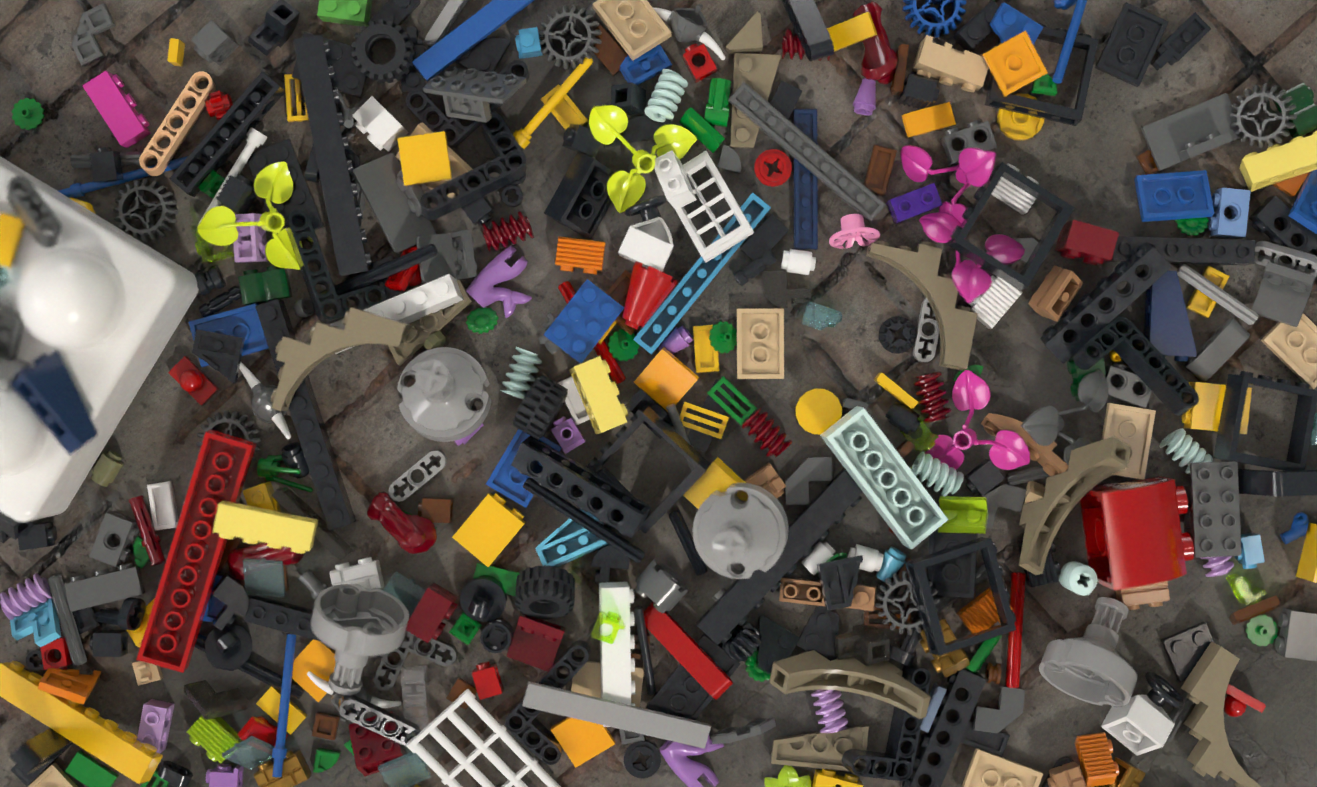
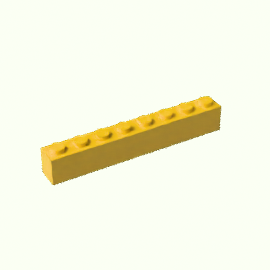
(79, 724)

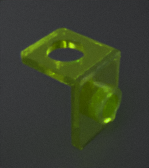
(203, 250)
(924, 442)
(609, 618)

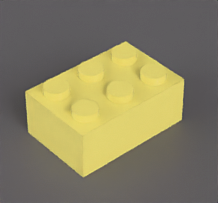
(599, 395)

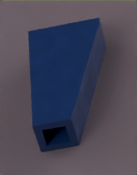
(1167, 319)
(56, 401)

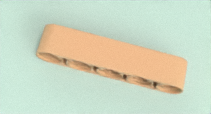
(177, 135)

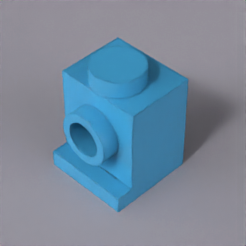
(528, 43)
(1251, 551)

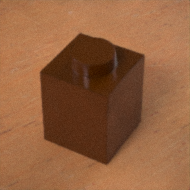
(436, 509)

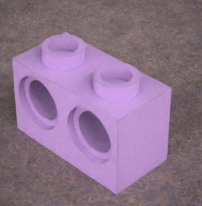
(250, 241)
(155, 724)

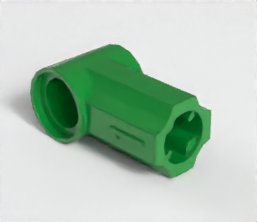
(717, 106)

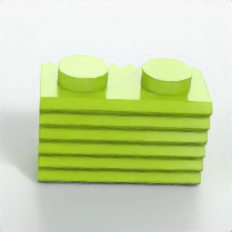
(213, 736)

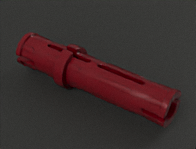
(147, 531)

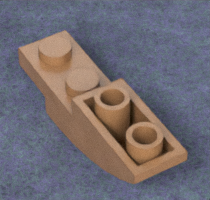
(1042, 454)
(810, 592)

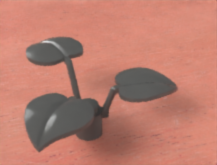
(1047, 423)

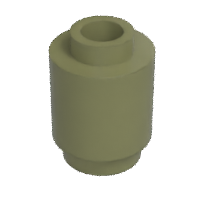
(107, 468)

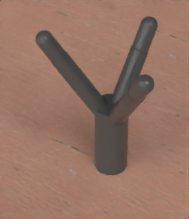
(347, 112)

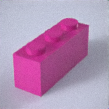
(117, 108)

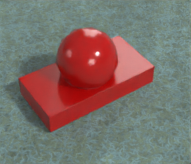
(409, 276)
(193, 380)
(1236, 702)
(261, 729)

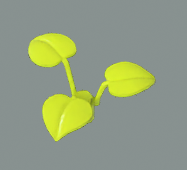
(275, 185)
(627, 188)

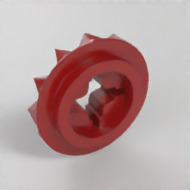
(769, 157)

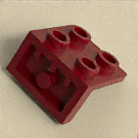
(535, 642)
(372, 748)

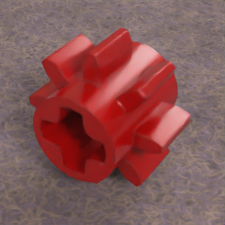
(218, 104)

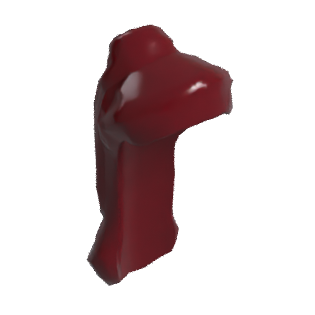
(879, 58)
(411, 531)
(260, 551)

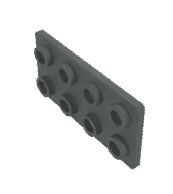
(469, 91)
(1191, 132)
(392, 203)
(1213, 509)

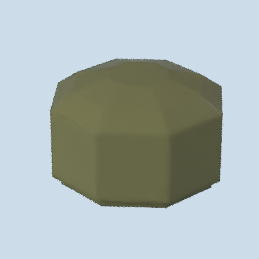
(435, 340)

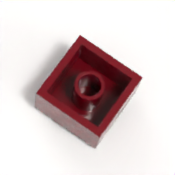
(1086, 242)
(430, 613)

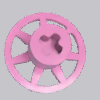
(853, 230)

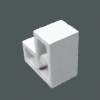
(380, 125)

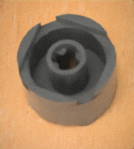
(661, 586)

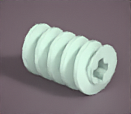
(665, 95)
(521, 373)
(1184, 449)
(937, 473)
(1078, 578)

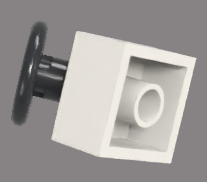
(649, 240)
(1143, 722)

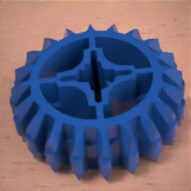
(937, 14)

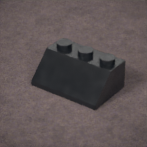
(581, 196)

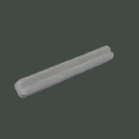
(1217, 294)

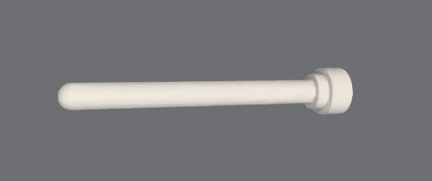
(254, 140)

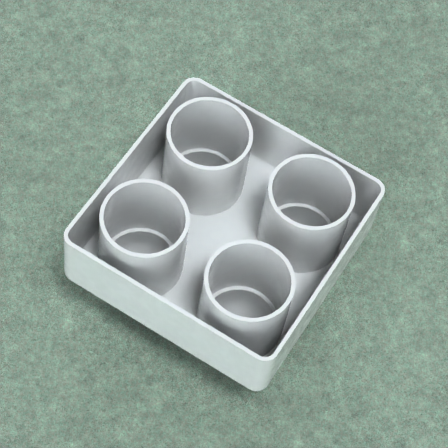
(108, 315)

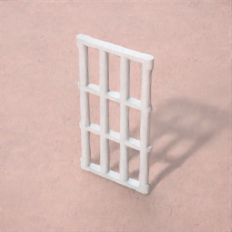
(482, 747)

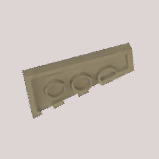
(758, 73)
(426, 325)
(818, 748)

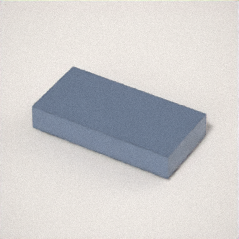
(937, 694)

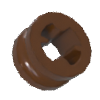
(993, 673)

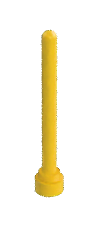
(523, 135)

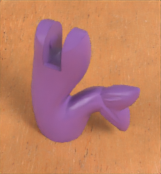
(495, 272)
(688, 769)

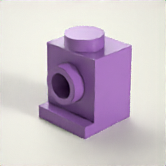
(576, 436)
(225, 776)

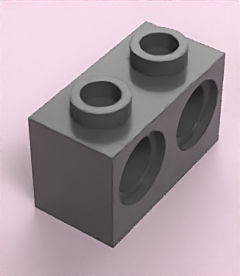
(214, 43)
(967, 140)
(1124, 390)

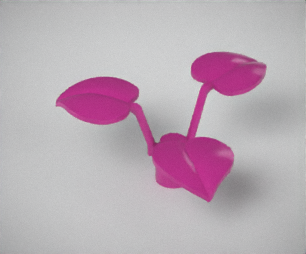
(973, 169)
(967, 276)
(1008, 449)

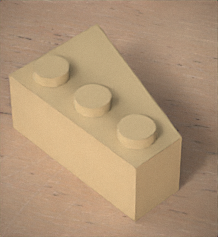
(950, 65)

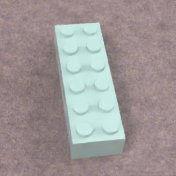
(884, 477)

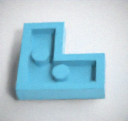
(39, 620)

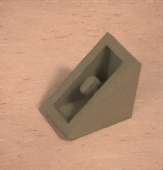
(748, 38)

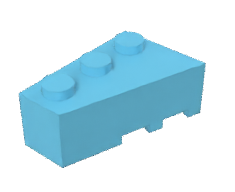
(568, 543)

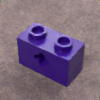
(914, 203)

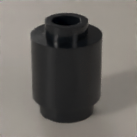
(903, 418)
(294, 458)

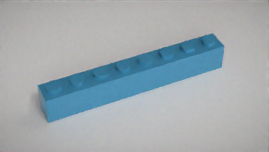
(695, 282)

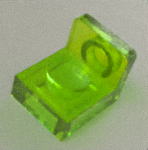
(1241, 587)

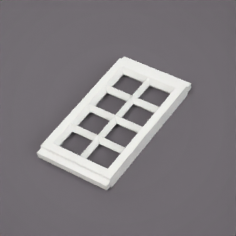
(728, 240)

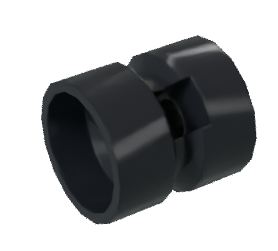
(497, 636)

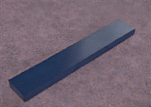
(805, 188)

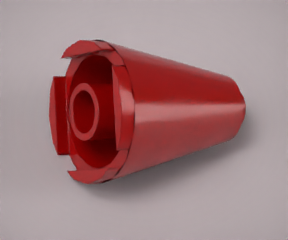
(645, 294)

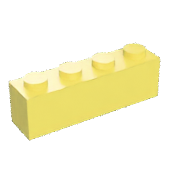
(1280, 162)
(265, 526)

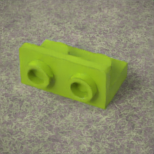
(964, 514)

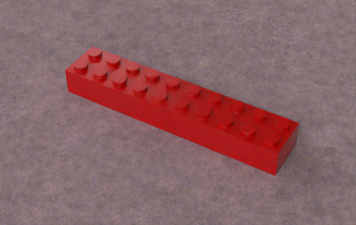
(195, 552)

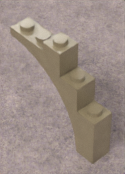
(922, 267)
(302, 357)
(1062, 492)
(877, 680)
(1207, 689)

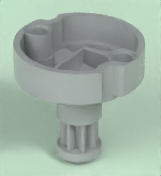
(444, 394)
(740, 530)
(358, 626)
(1090, 664)

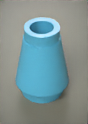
(892, 562)

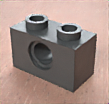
(104, 547)

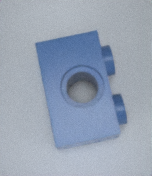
(1238, 202)

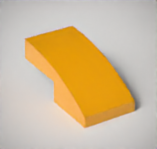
(928, 119)

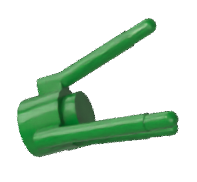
(270, 469)

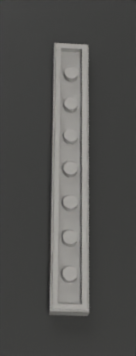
(616, 715)

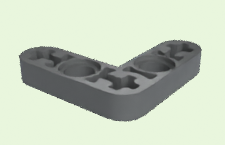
(412, 646)

